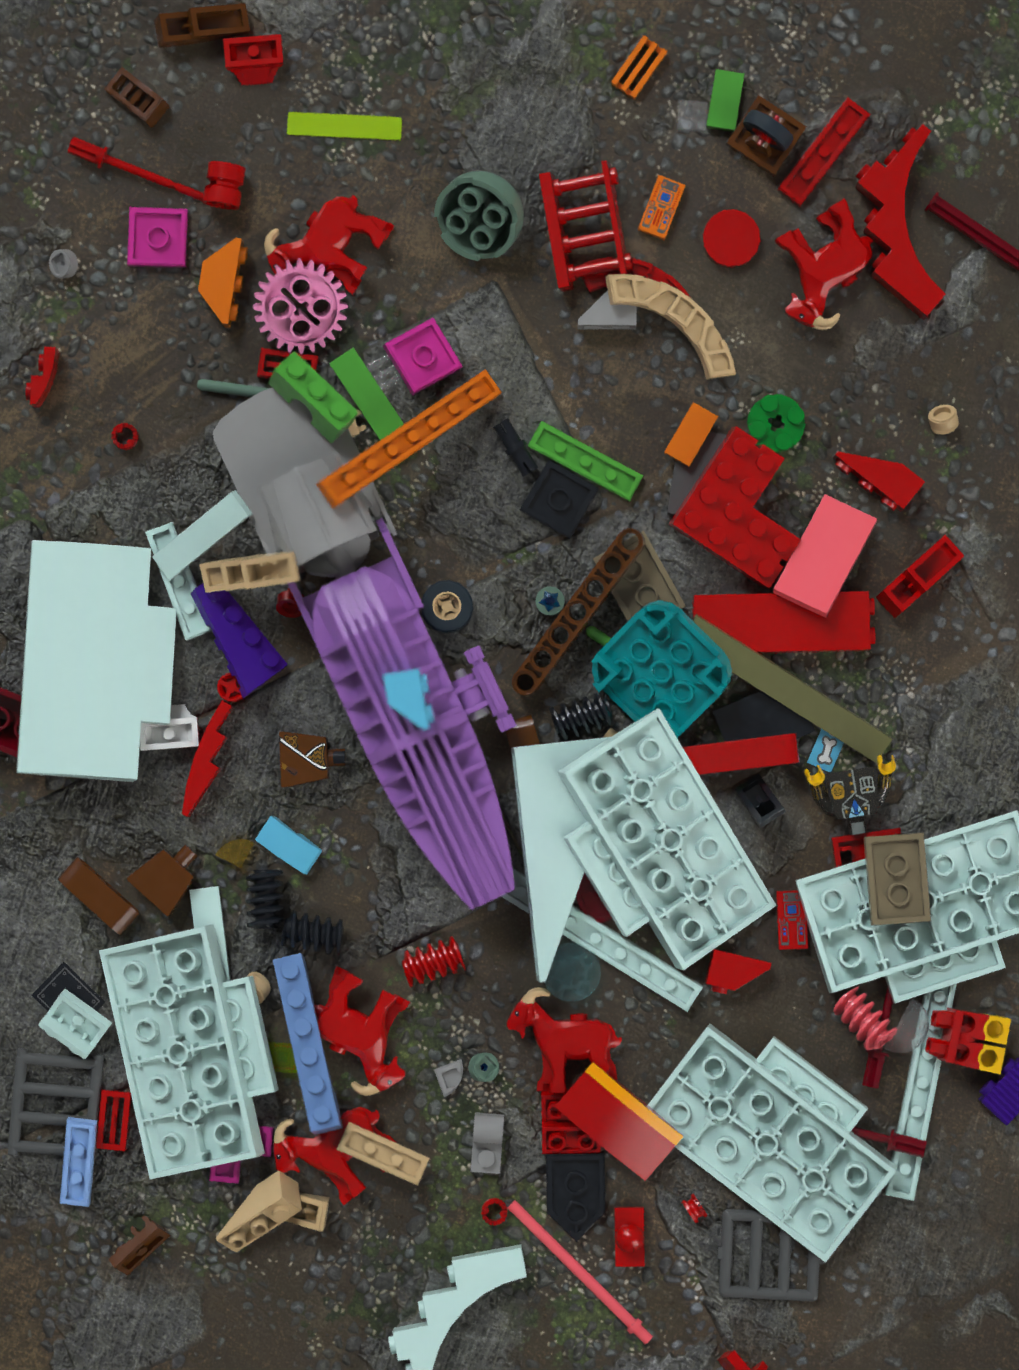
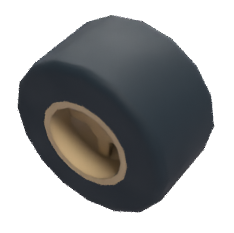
(443, 598)

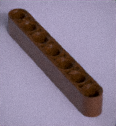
(565, 619)

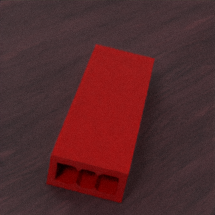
(780, 626)

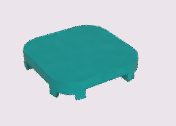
(662, 664)

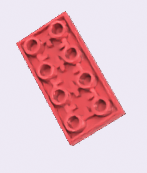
(825, 555)

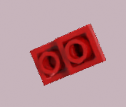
(41, 384)

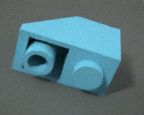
(406, 695)

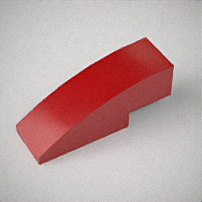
(919, 576)

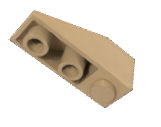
(263, 1210)

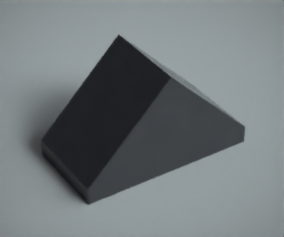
(759, 801)

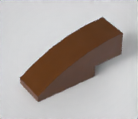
(201, 25)

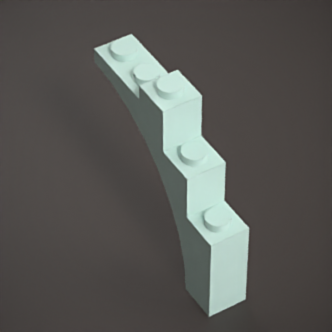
(473, 1276)

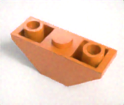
(222, 281)

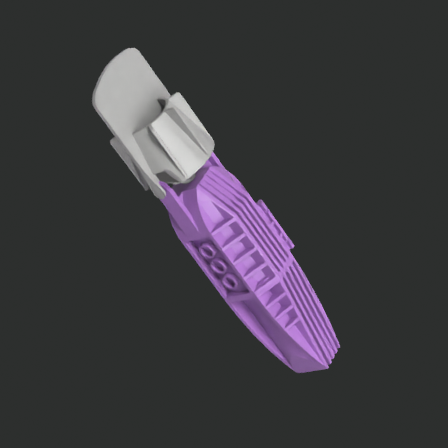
(372, 628)

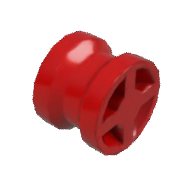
(226, 686)

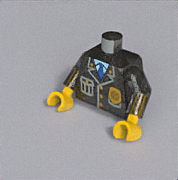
(852, 792)

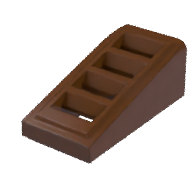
(152, 107)

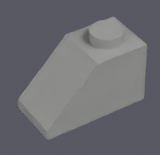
(606, 316)

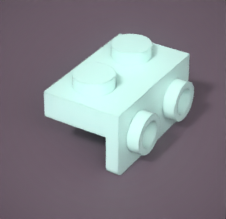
(74, 1024)

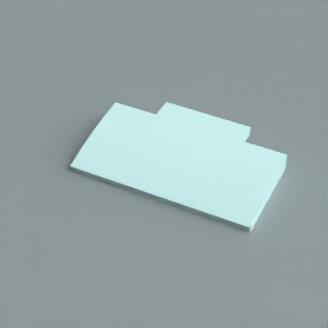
(92, 661)
(660, 843)
(971, 907)
(189, 1050)
(775, 1136)

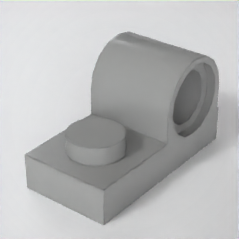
(487, 1142)

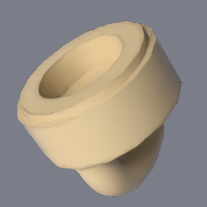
(943, 419)
(262, 985)

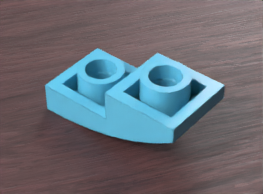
(288, 845)

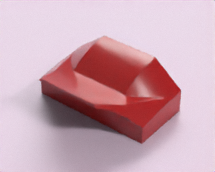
(254, 58)

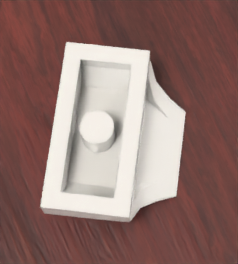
(180, 733)

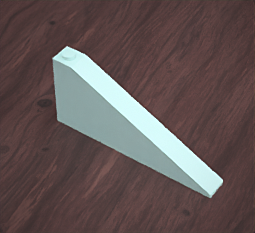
(545, 818)

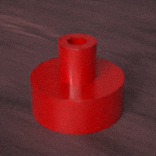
(287, 605)

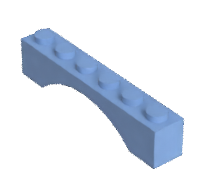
(307, 1044)

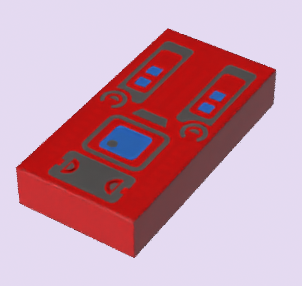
(791, 921)

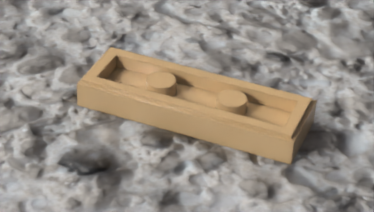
(383, 1153)

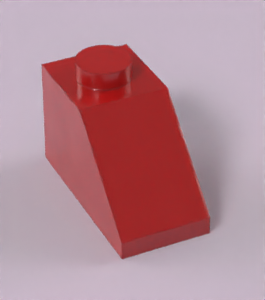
(732, 970)

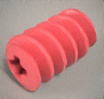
(863, 1020)

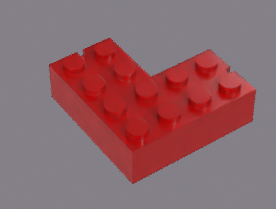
(721, 511)

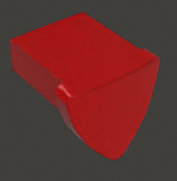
(732, 1361)

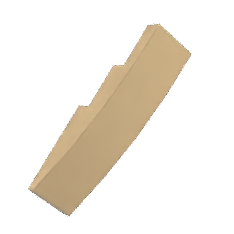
(250, 571)

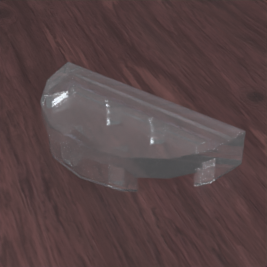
(911, 1029)

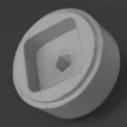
(63, 263)

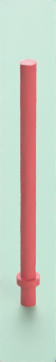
(633, 1325)

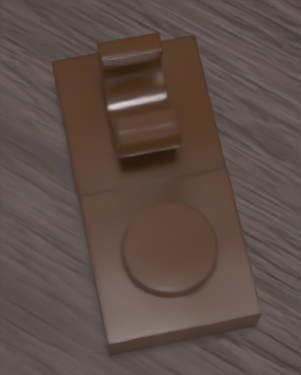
(135, 1251)

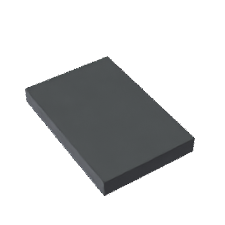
(686, 477)

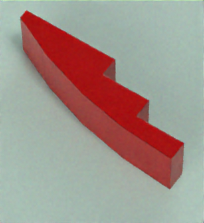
(202, 769)

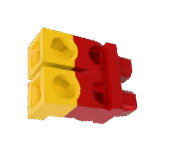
(959, 1039)

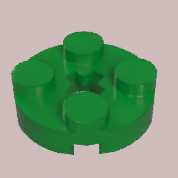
(770, 407)

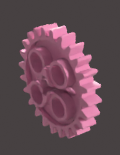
(281, 324)

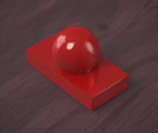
(629, 1236)

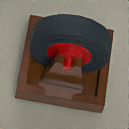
(766, 135)

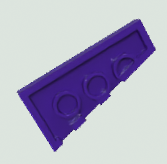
(245, 647)

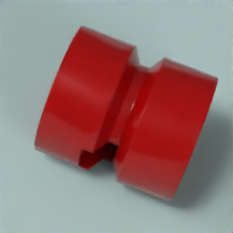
(224, 185)

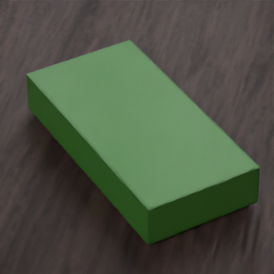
(725, 100)

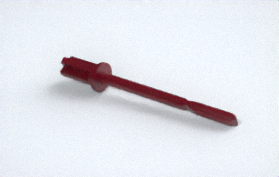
(876, 1057)
(895, 1141)

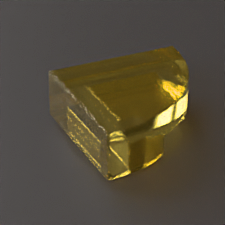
(236, 851)

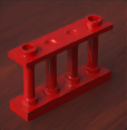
(558, 216)

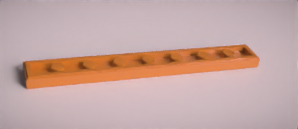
(408, 439)

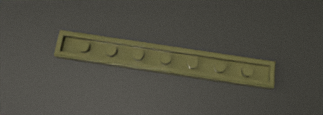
(798, 695)

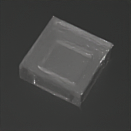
(692, 116)

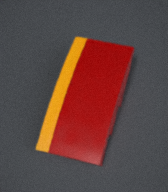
(619, 1121)

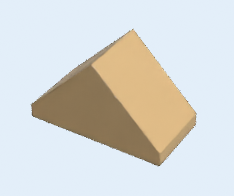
(313, 1212)

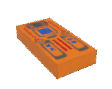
(661, 207)

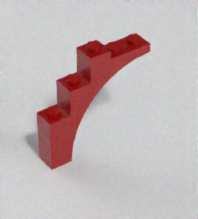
(885, 187)

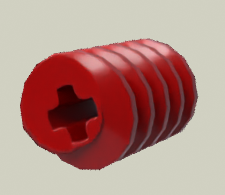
(432, 961)

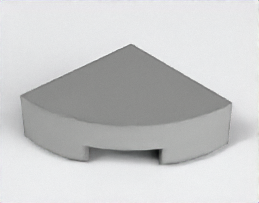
(449, 1076)

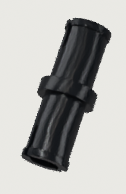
(515, 447)

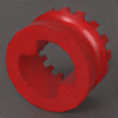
(120, 429)
(485, 1209)
(693, 1209)

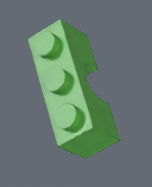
(299, 381)

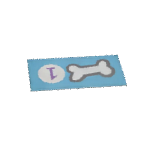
(825, 751)

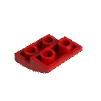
(560, 1133)

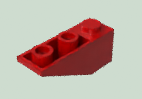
(888, 479)

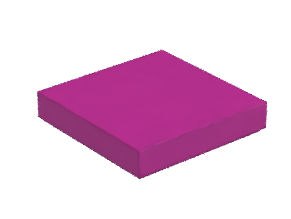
(157, 237)
(422, 356)

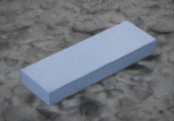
(78, 1161)

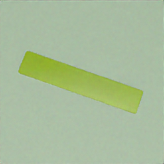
(344, 125)

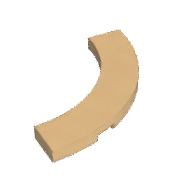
(682, 312)

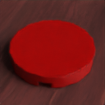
(731, 238)

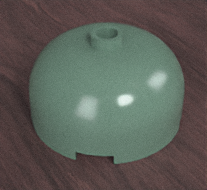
(479, 215)

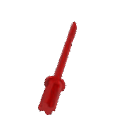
(99, 156)

